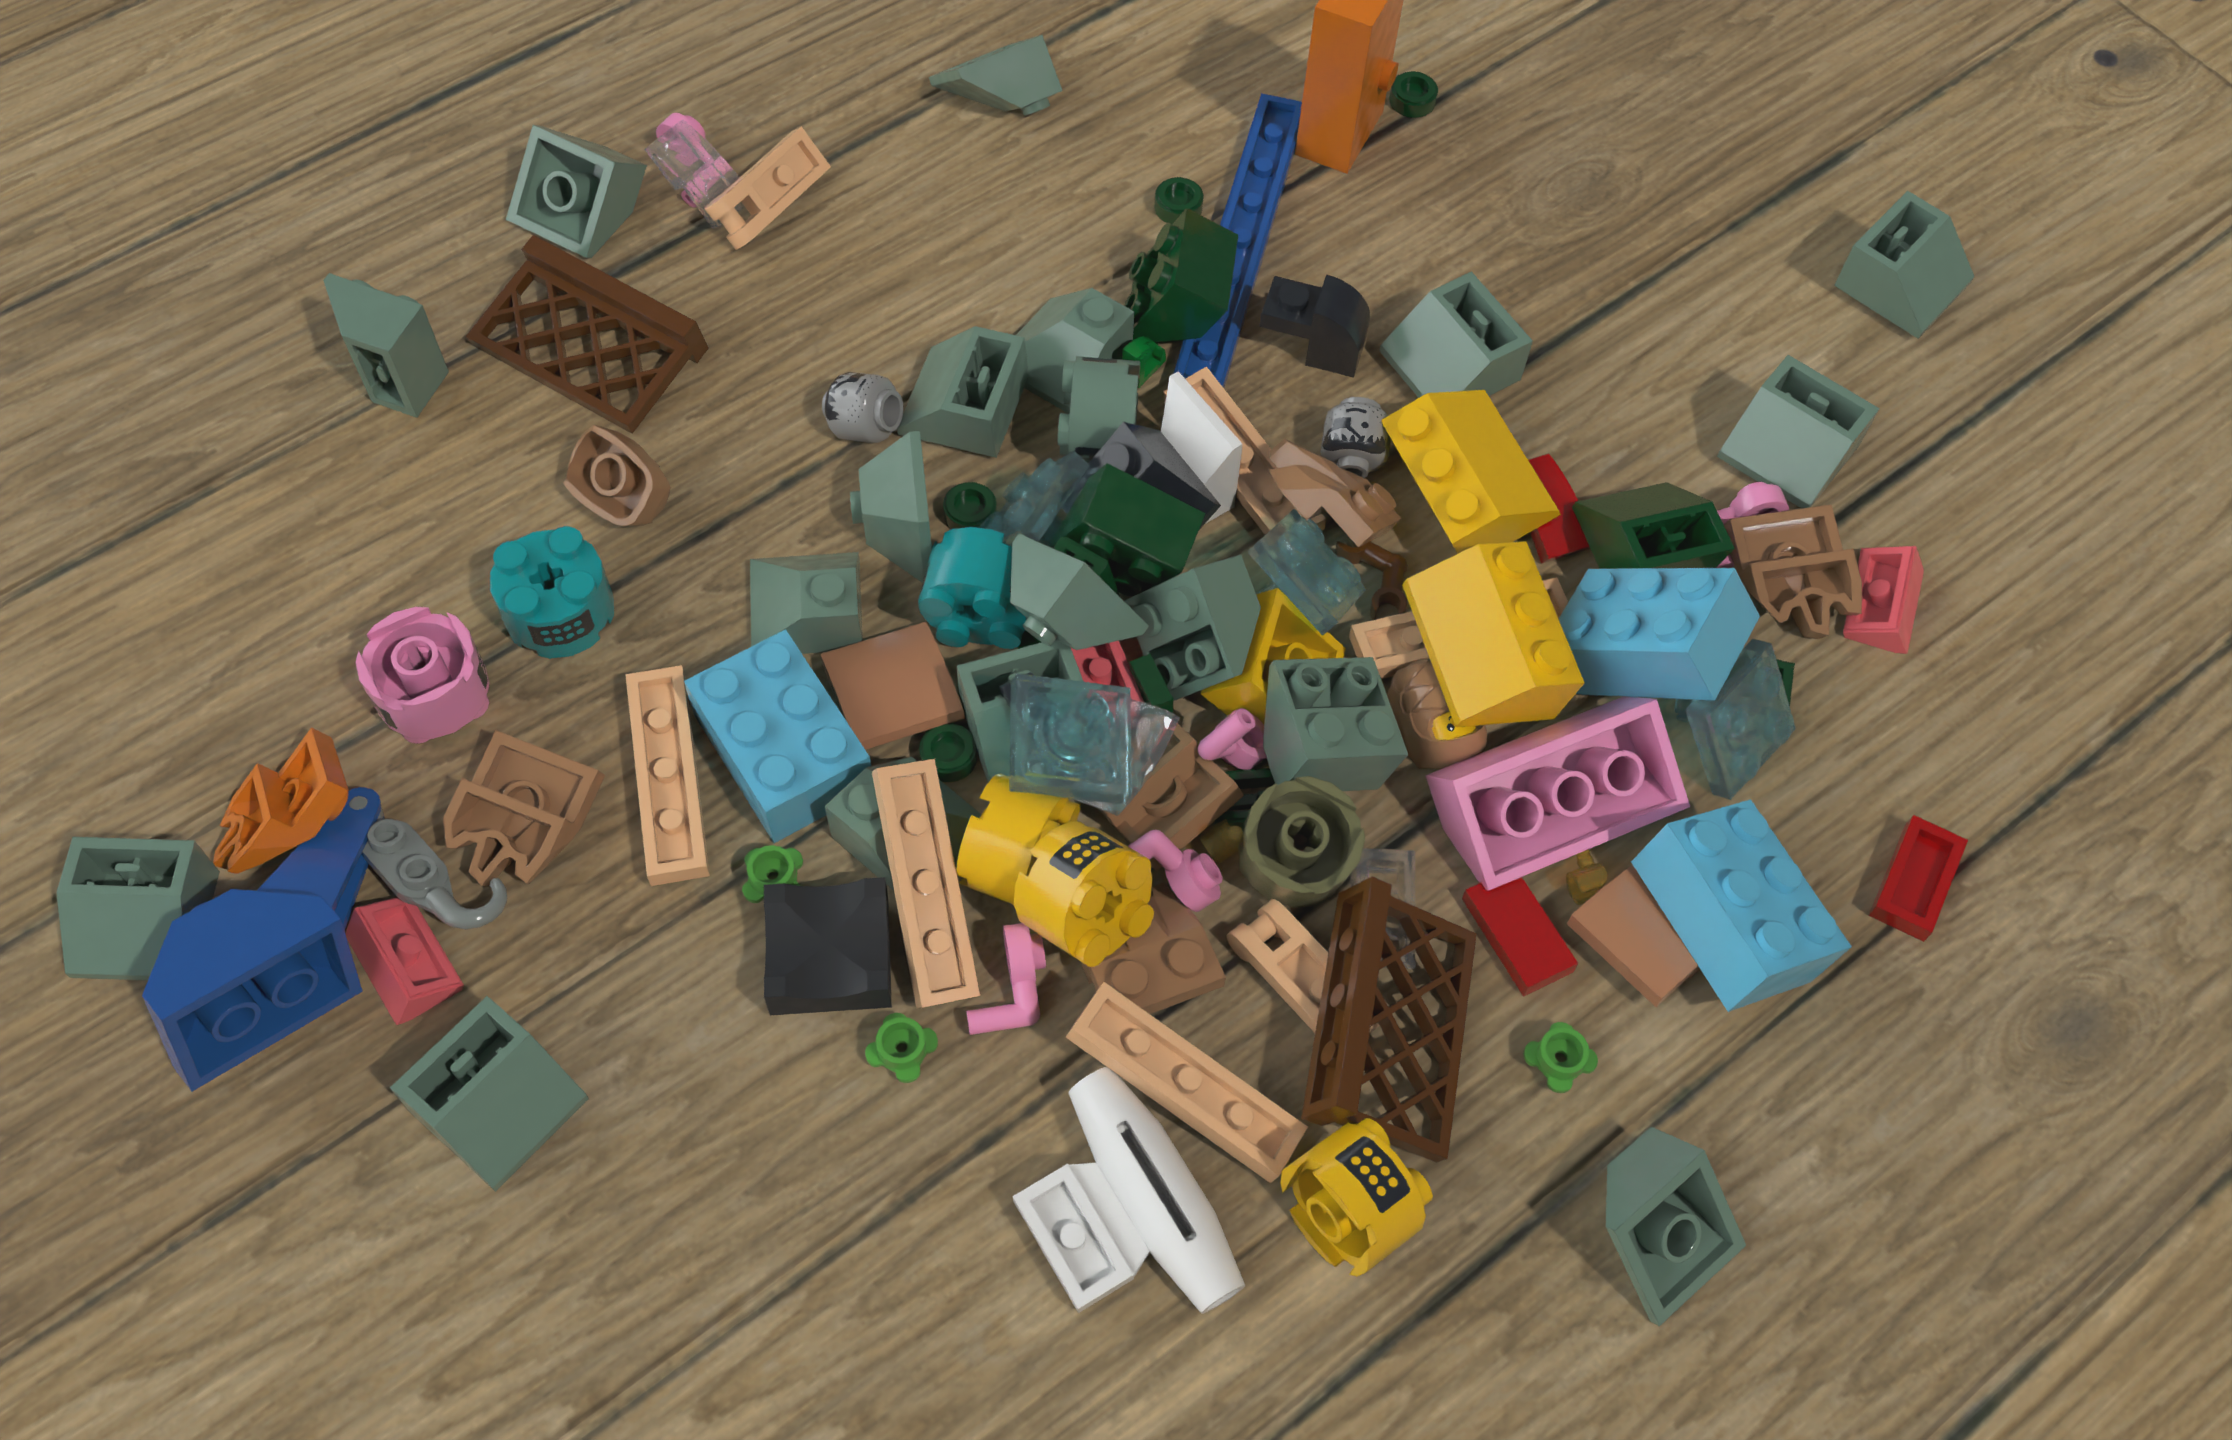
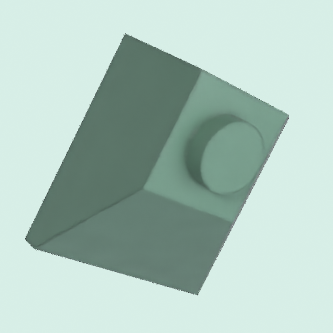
(1005, 78)
(574, 190)
(1069, 327)
(895, 505)
(810, 598)
(1067, 599)
(858, 828)
(1668, 1220)

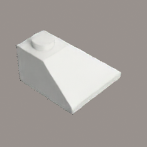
(1202, 441)

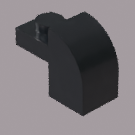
(1329, 316)

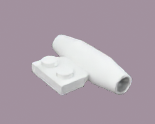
(1132, 1202)

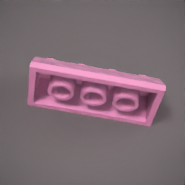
(1559, 790)

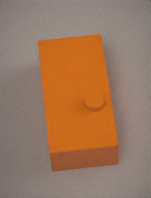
(1346, 78)

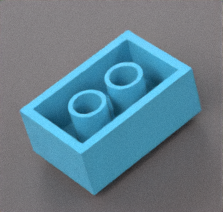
(1658, 630)
(777, 733)
(1740, 904)

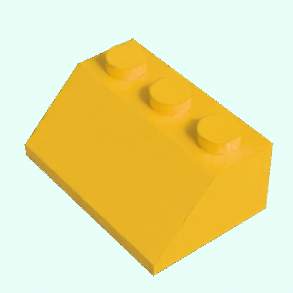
(1469, 468)
(1494, 636)

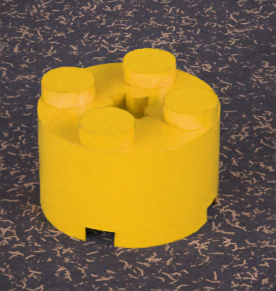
(1004, 835)

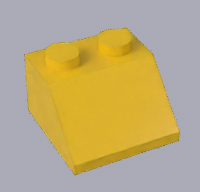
(1278, 635)

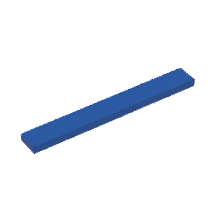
(1251, 216)

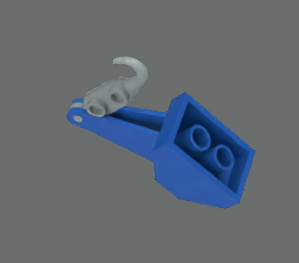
(279, 956)

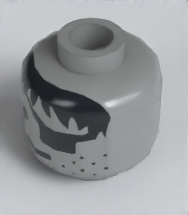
(862, 407)
(1356, 436)

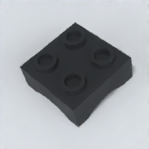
(827, 947)

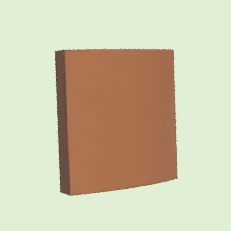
(893, 685)
(1635, 936)

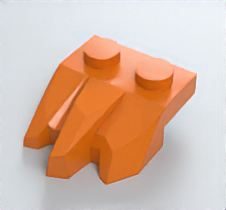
(283, 808)

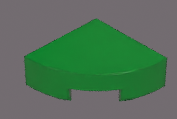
(1148, 353)

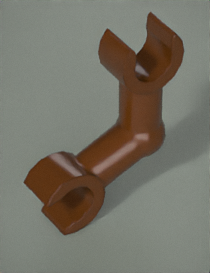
(1393, 569)

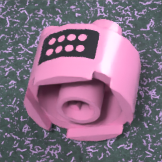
(423, 674)

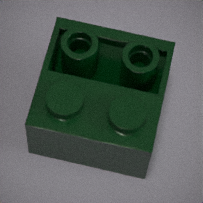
(1183, 279)
(1133, 527)
(1653, 529)

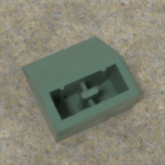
(1908, 265)
(1458, 341)
(388, 344)
(968, 391)
(1798, 432)
(1199, 625)
(985, 705)
(1331, 723)
(122, 899)
(490, 1093)

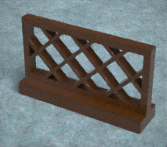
(601, 295)
(1351, 998)

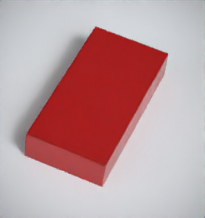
(1918, 878)
(1520, 934)

